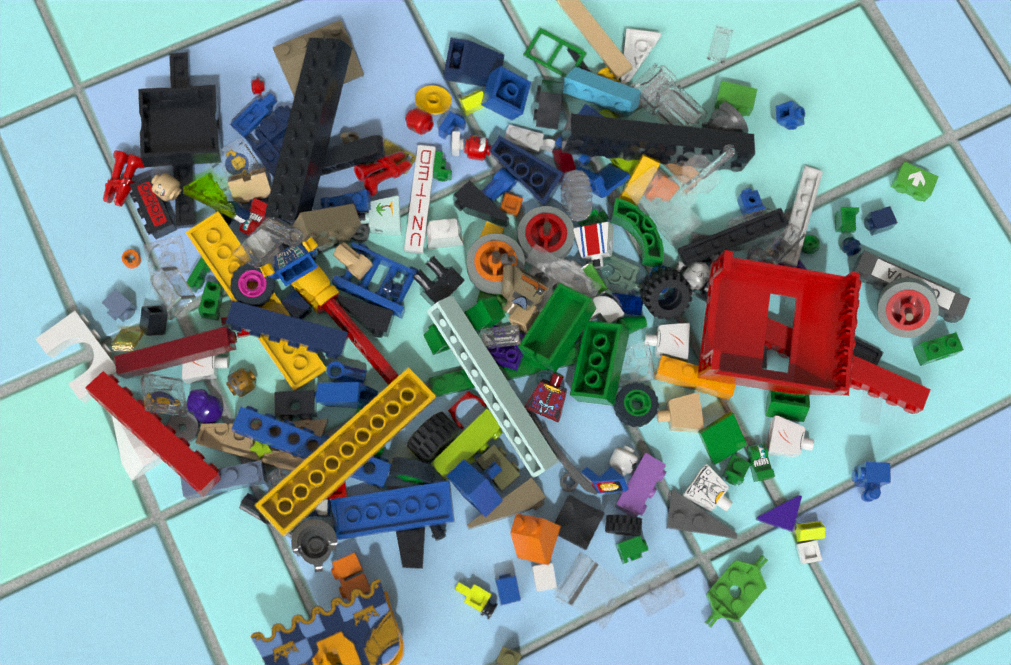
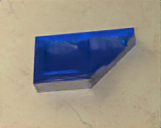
(629, 303)

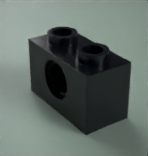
(285, 399)

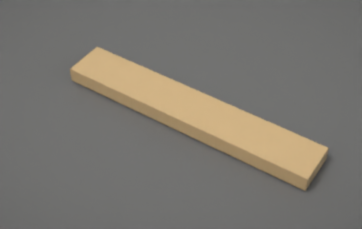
(596, 37)

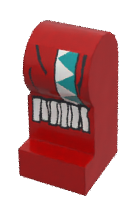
(256, 217)

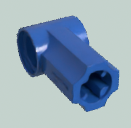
(501, 183)
(347, 374)

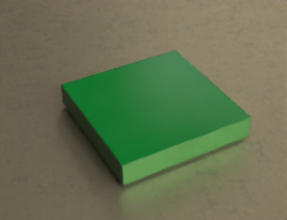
(722, 438)

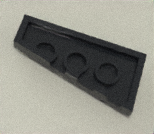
(411, 544)

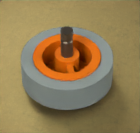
(484, 261)

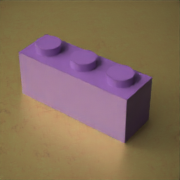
(641, 486)

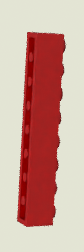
(153, 433)

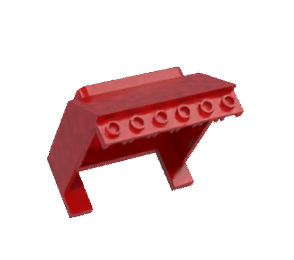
(738, 322)

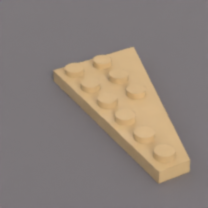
(221, 438)

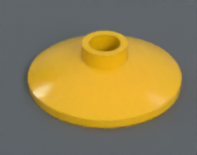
(433, 99)

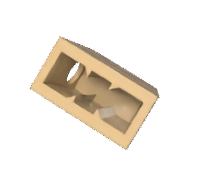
(683, 414)

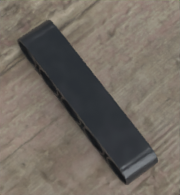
(353, 153)

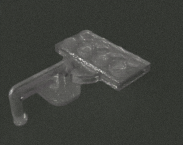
(666, 202)

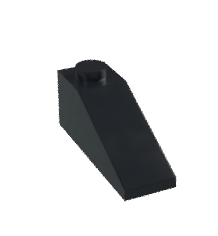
(477, 204)
(373, 318)

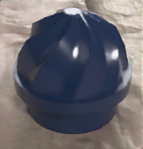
(851, 246)

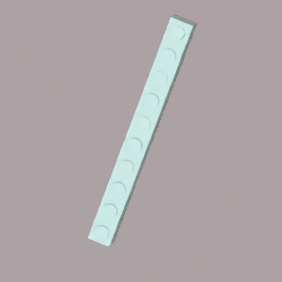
(492, 386)

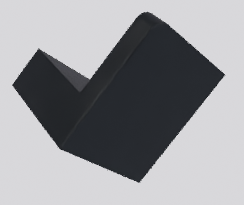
(153, 320)

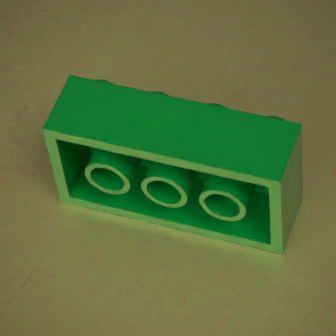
(599, 363)

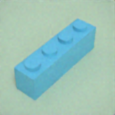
(601, 91)

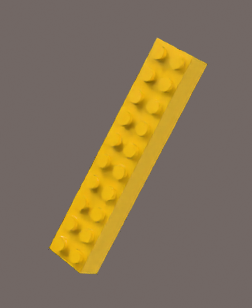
(345, 452)

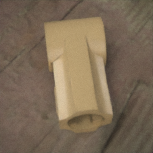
(356, 264)

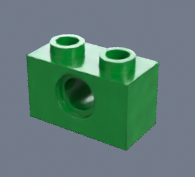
(938, 349)

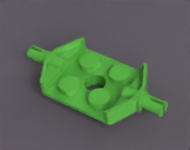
(747, 579)

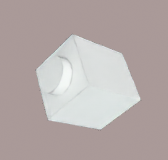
(544, 577)

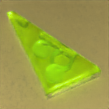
(209, 193)

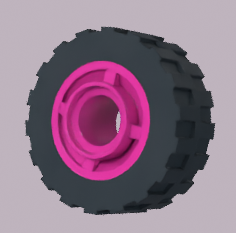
(254, 297)

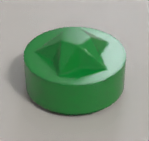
(811, 244)

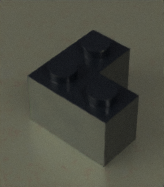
(549, 97)

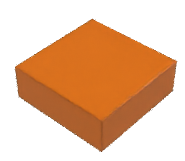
(511, 204)

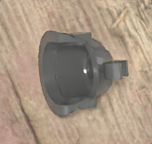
(726, 119)
(314, 542)

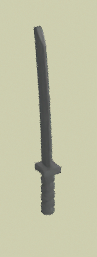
(561, 457)

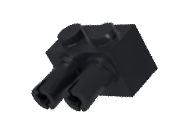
(442, 286)

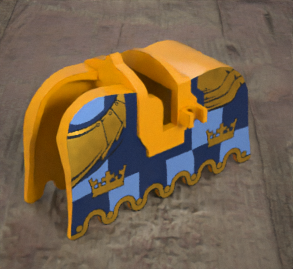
(348, 633)

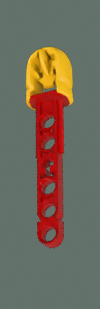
(317, 291)

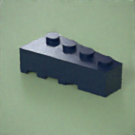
(530, 172)

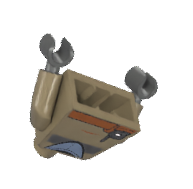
(521, 287)

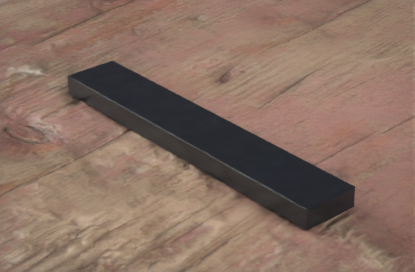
(732, 237)

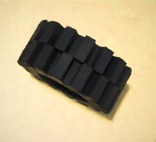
(623, 525)

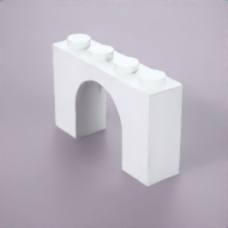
(75, 330)

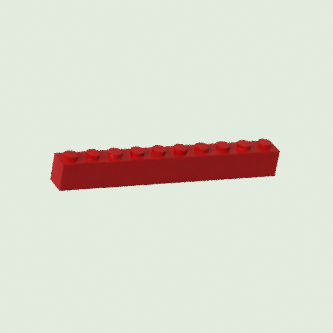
(864, 375)

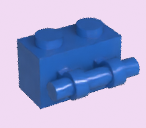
(872, 477)

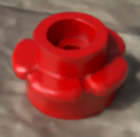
(257, 86)

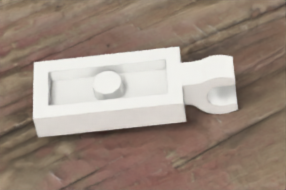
(529, 139)

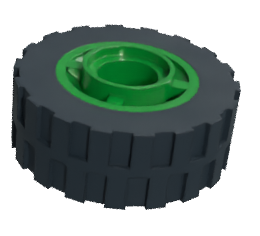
(644, 396)
(412, 470)

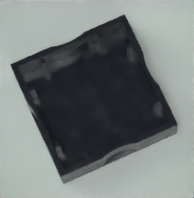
(179, 126)

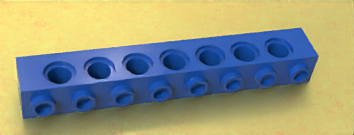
(243, 427)

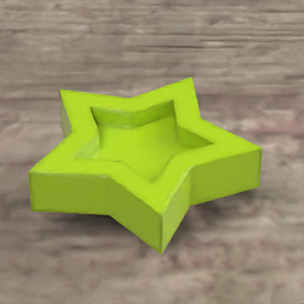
(261, 449)

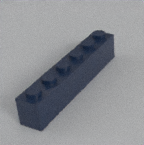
(287, 329)

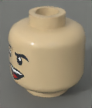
(166, 186)

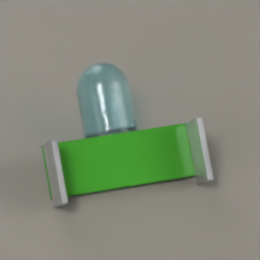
(597, 276)

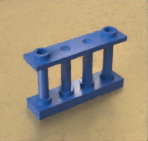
(361, 290)

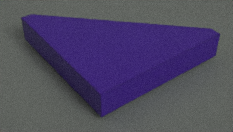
(783, 515)

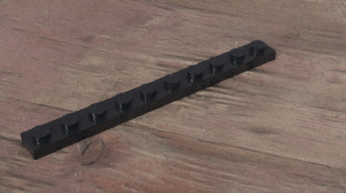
(184, 205)

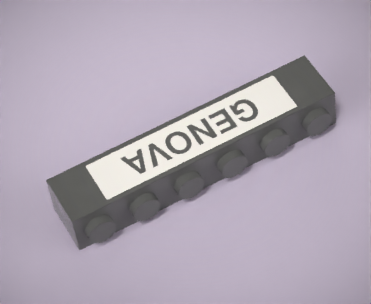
(881, 272)

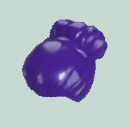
(205, 407)

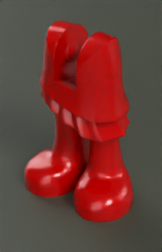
(389, 168)
(119, 186)

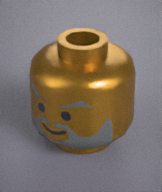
(241, 382)

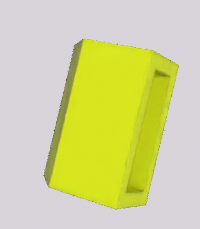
(472, 102)
(810, 531)

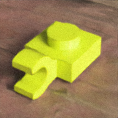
(475, 597)

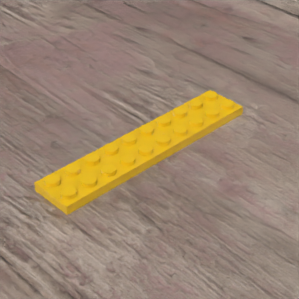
(216, 244)

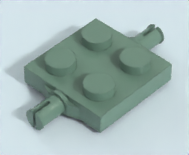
(623, 278)

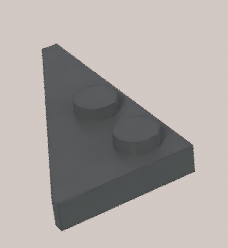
(689, 517)

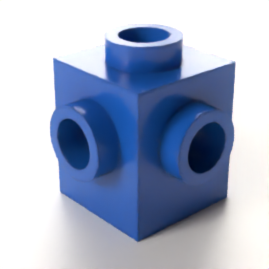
(790, 115)

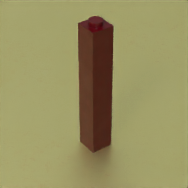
(175, 352)

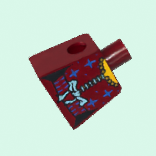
(548, 398)

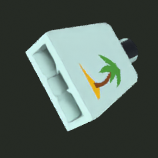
(383, 216)

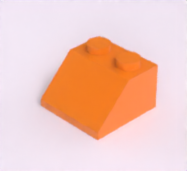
(534, 538)

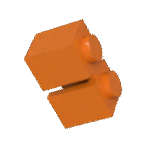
(346, 568)

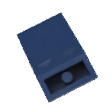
(470, 62)

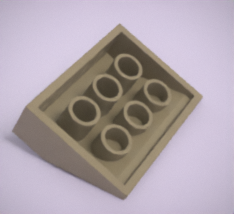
(292, 54)

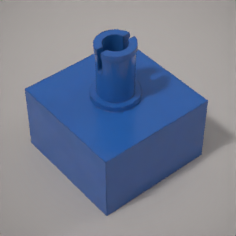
(476, 486)

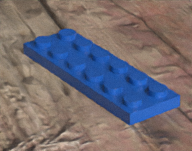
(392, 510)

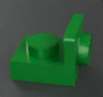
(439, 170)
(595, 218)
(736, 470)

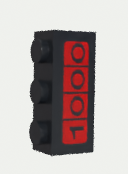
(152, 209)

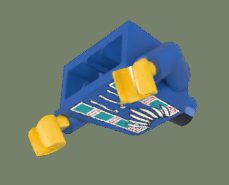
(292, 262)

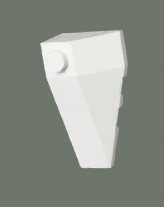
(134, 455)

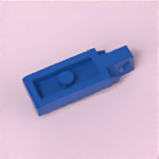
(253, 114)

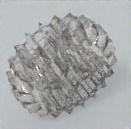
(576, 195)

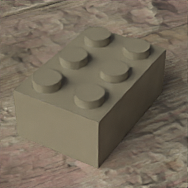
(329, 225)

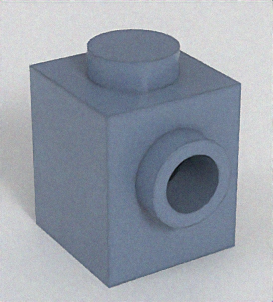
(118, 306)

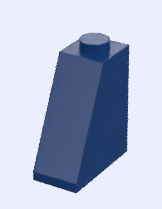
(344, 394)

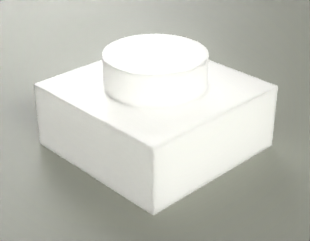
(457, 143)
(808, 552)

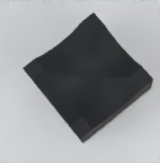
(578, 522)

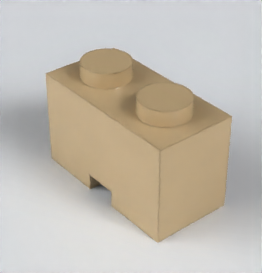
(250, 186)

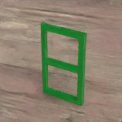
(561, 42)

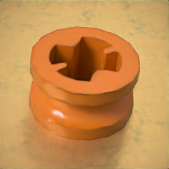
(127, 254)

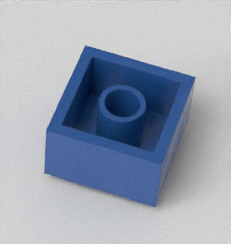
(506, 93)

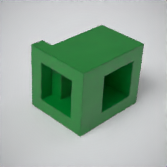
(631, 549)

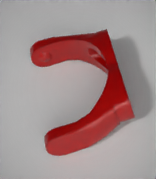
(466, 396)

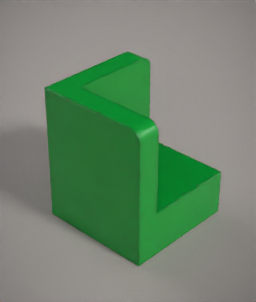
(846, 219)

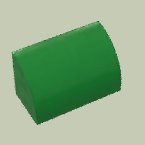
(788, 406)

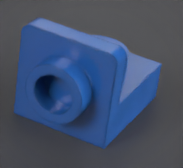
(449, 124)

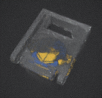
(235, 160)
(163, 400)

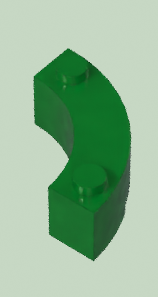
(642, 229)
(482, 315)

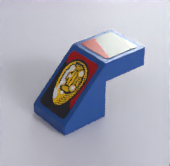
(608, 482)

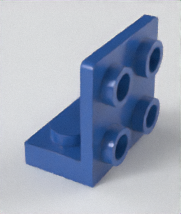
(606, 180)

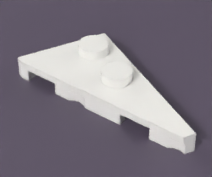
(637, 48)

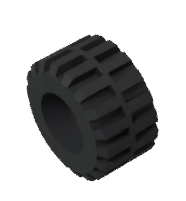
(675, 302)
(432, 437)

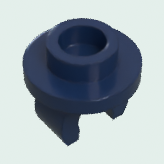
(392, 289)

